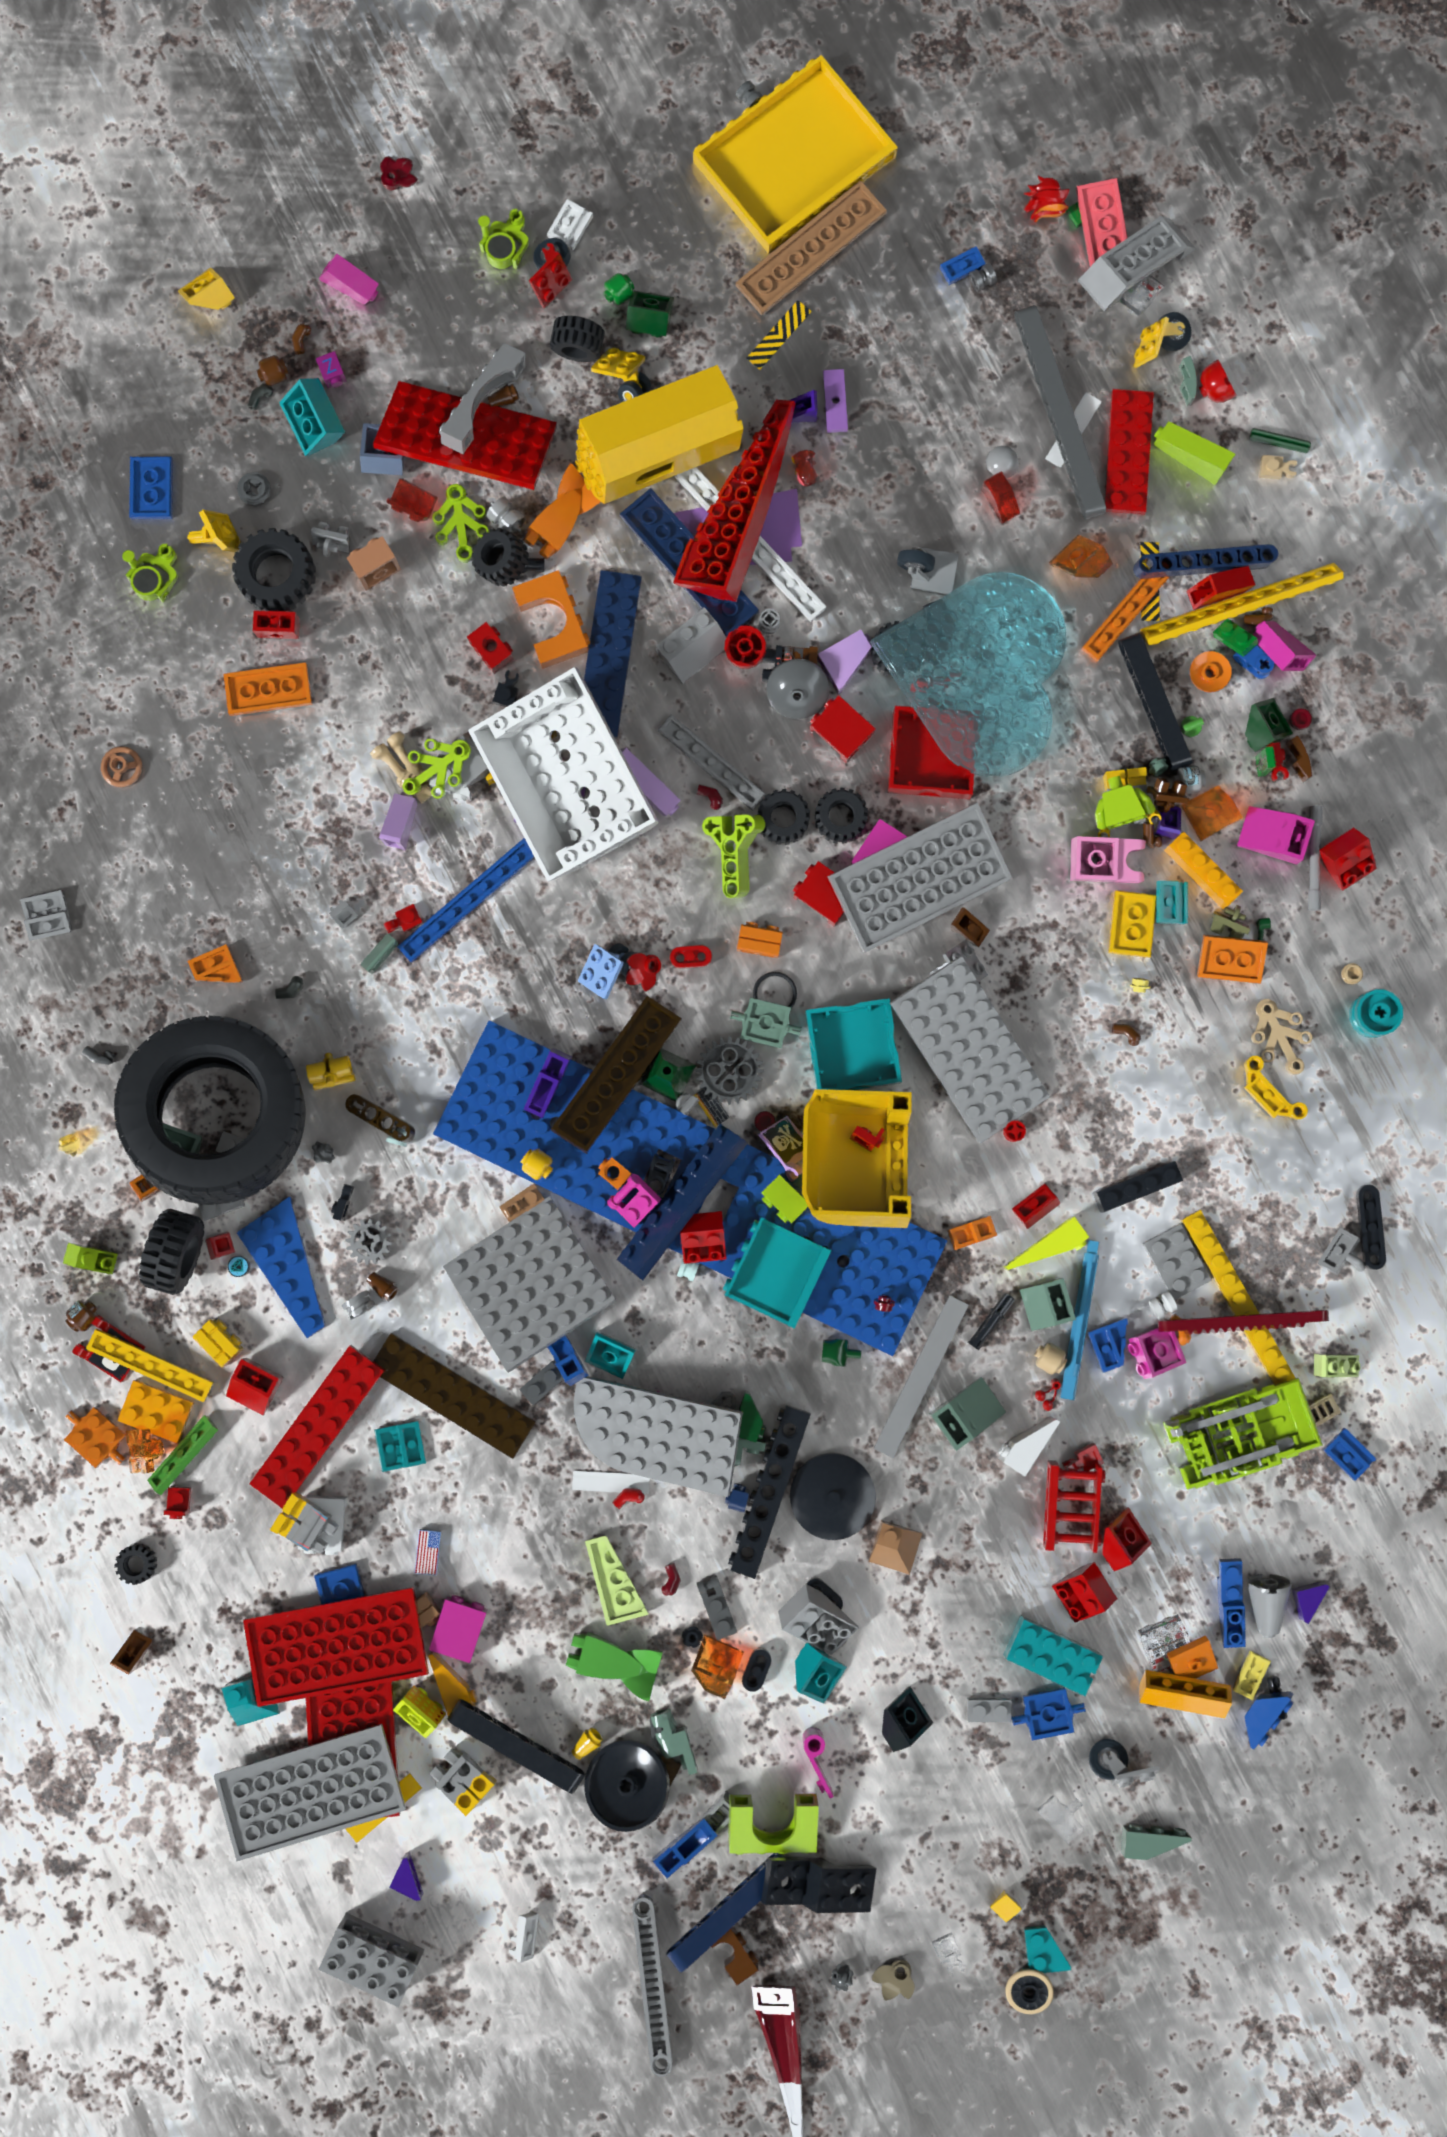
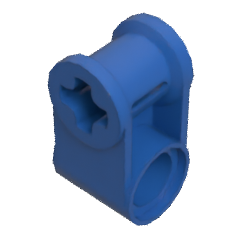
(1254, 660)

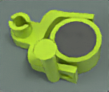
(498, 240)
(146, 580)

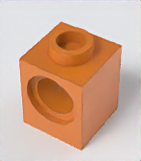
(623, 1175)

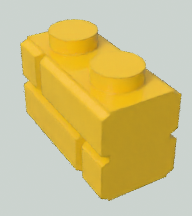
(218, 1341)

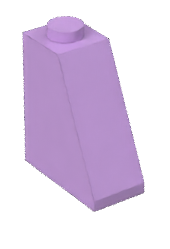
(844, 659)
(399, 821)

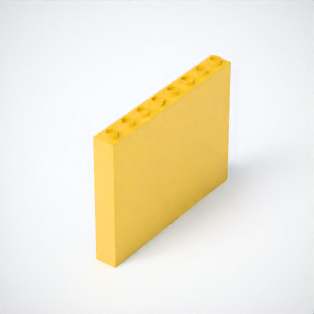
(794, 153)

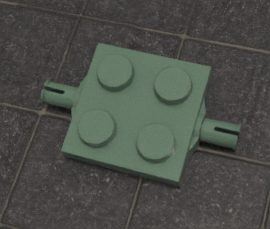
(765, 1022)

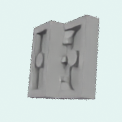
(46, 915)

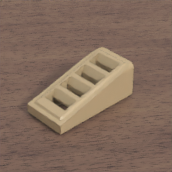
(1321, 1419)

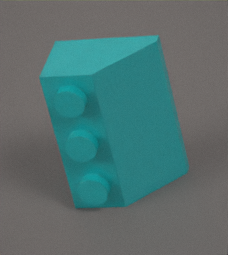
(311, 416)

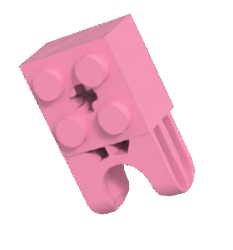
(1110, 856)

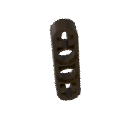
(380, 1117)

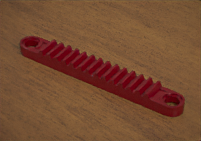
(1243, 1322)

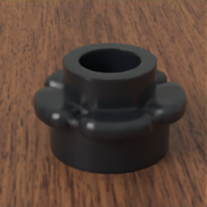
(698, 1636)

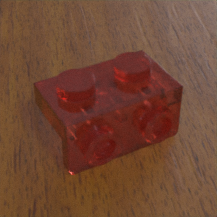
(412, 500)

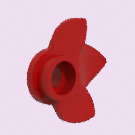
(640, 970)

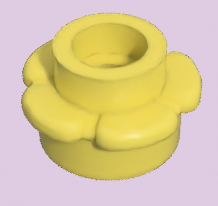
(1140, 985)

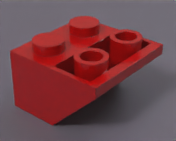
(1348, 858)
(703, 1238)
(253, 1385)
(1085, 1592)

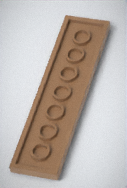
(811, 248)

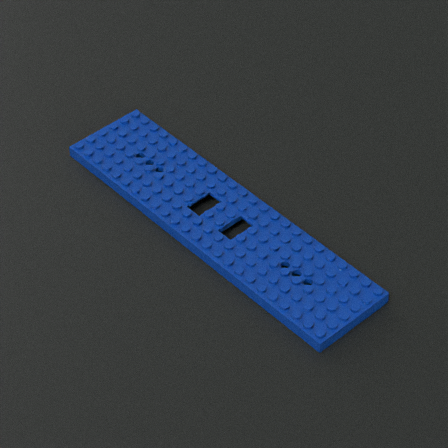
(491, 1122)

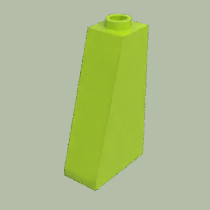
(1193, 451)

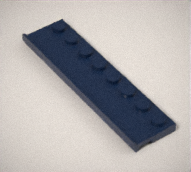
(681, 1201)

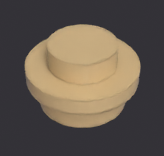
(1352, 973)

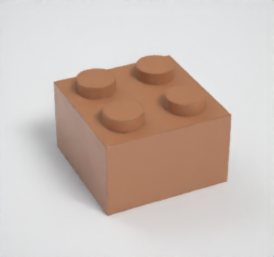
(373, 562)

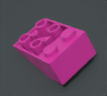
(1276, 834)

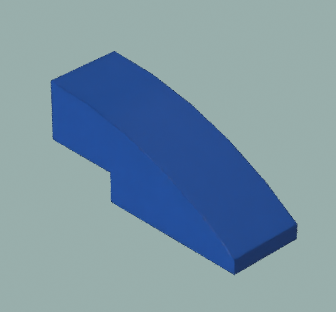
(684, 1848)

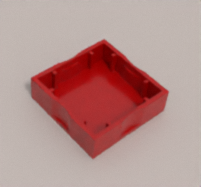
(919, 764)

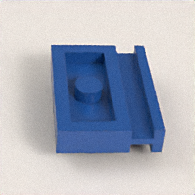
(1349, 1454)

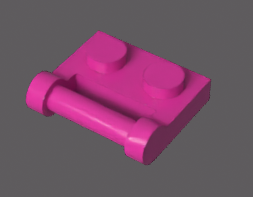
(640, 1204)

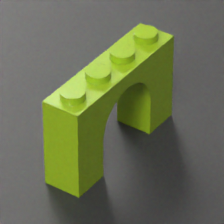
(797, 1837)

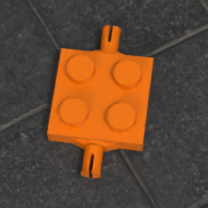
(95, 1437)

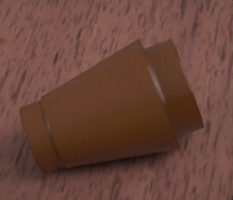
(504, 396)
(382, 1286)

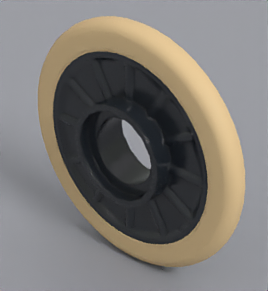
(1029, 2004)

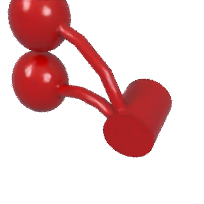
(1041, 1395)

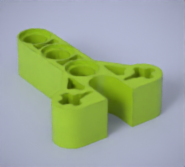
(725, 838)

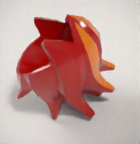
(1046, 199)

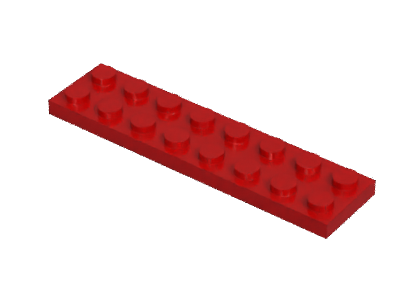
(317, 1426)

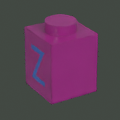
(331, 370)

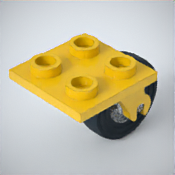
(1169, 332)

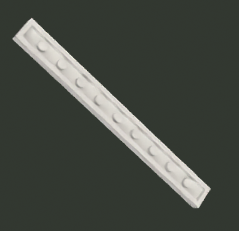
(763, 555)

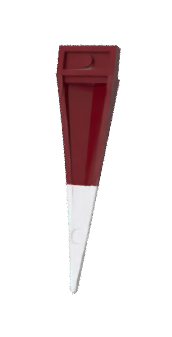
(780, 2024)

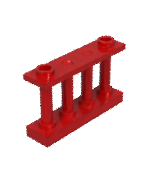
(1055, 1495)

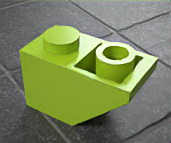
(90, 1258)

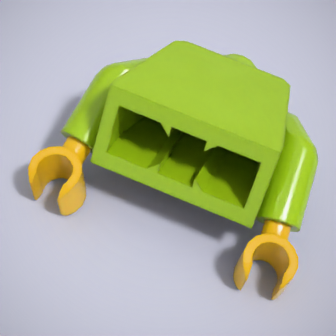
(1122, 806)

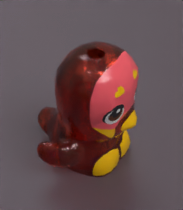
(804, 467)

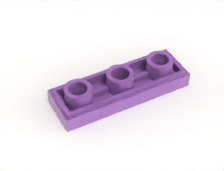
(835, 390)

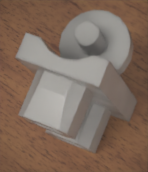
(330, 540)

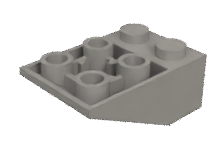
(816, 1620)

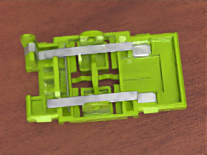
(1281, 1425)

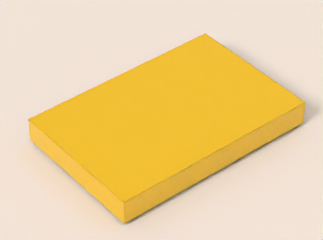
(1132, 924)

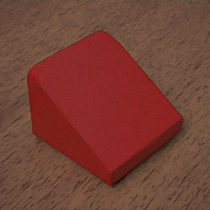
(220, 1246)

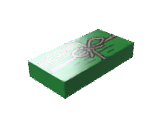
(1265, 761)

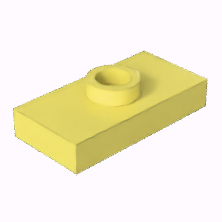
(1251, 1675)

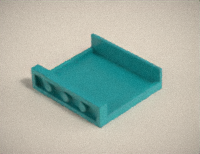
(776, 1272)

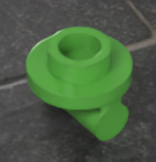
(1191, 726)

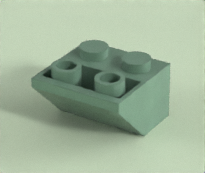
(1047, 1304)

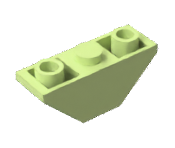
(1336, 1365)

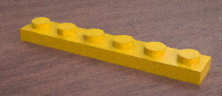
(149, 1365)

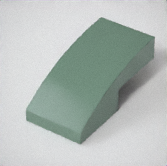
(1189, 384)

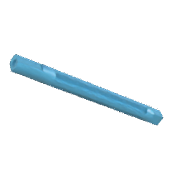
(1079, 1325)

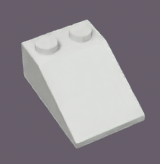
(1025, 1448)

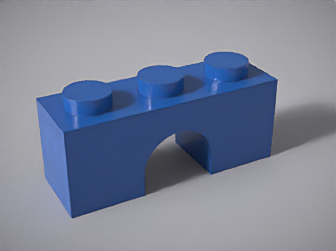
(567, 1361)

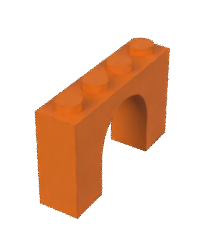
(552, 590)

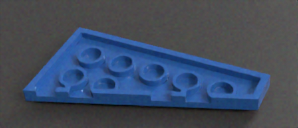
(281, 1256)

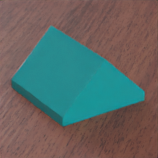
(610, 1355)

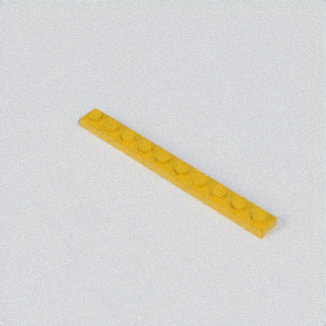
(1242, 603)
(1236, 1295)

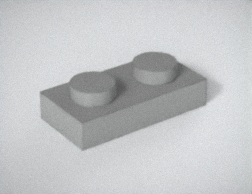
(988, 1710)

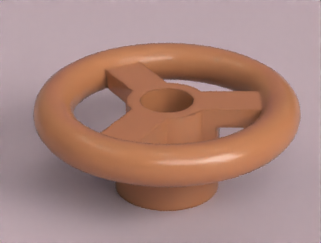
(115, 761)

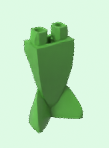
(608, 1661)

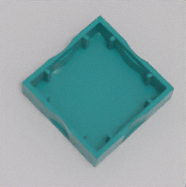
(853, 1046)

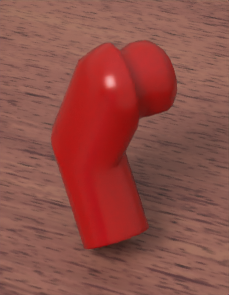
(630, 1495)

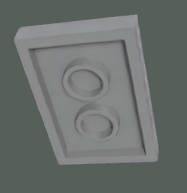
(1177, 1261)

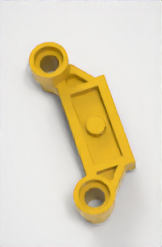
(1267, 1094)

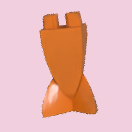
(558, 518)

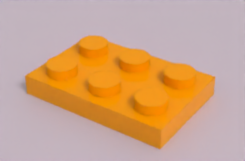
(156, 1410)

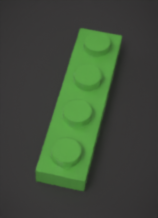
(182, 1455)

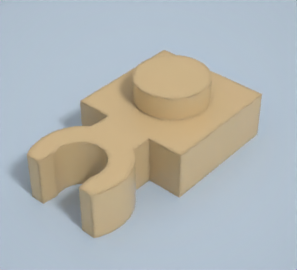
(1273, 467)

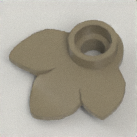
(894, 1982)

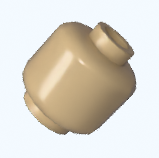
(1050, 1358)

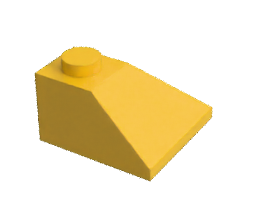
(207, 291)

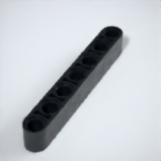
(1155, 702)
(516, 1746)

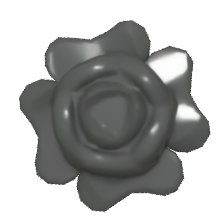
(323, 1152)
(842, 1977)

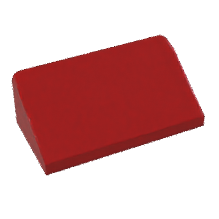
(1036, 1206)

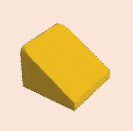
(1005, 1906)

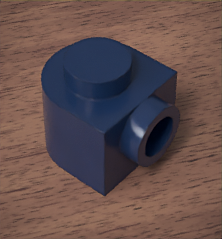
(738, 1498)

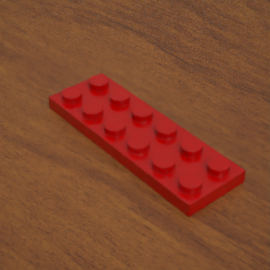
(1128, 451)

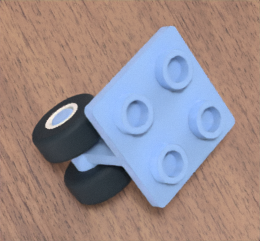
(604, 967)

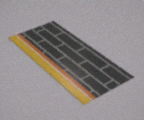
(712, 1109)

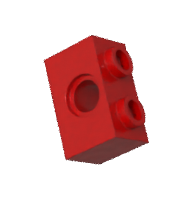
(482, 638)

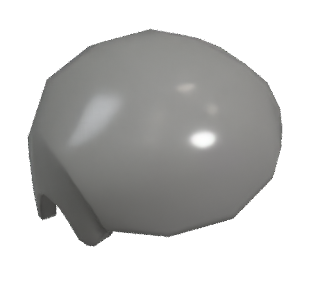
(1002, 459)

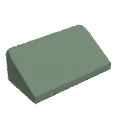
(379, 953)

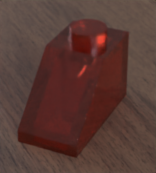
(1001, 497)

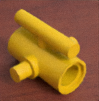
(330, 1072)

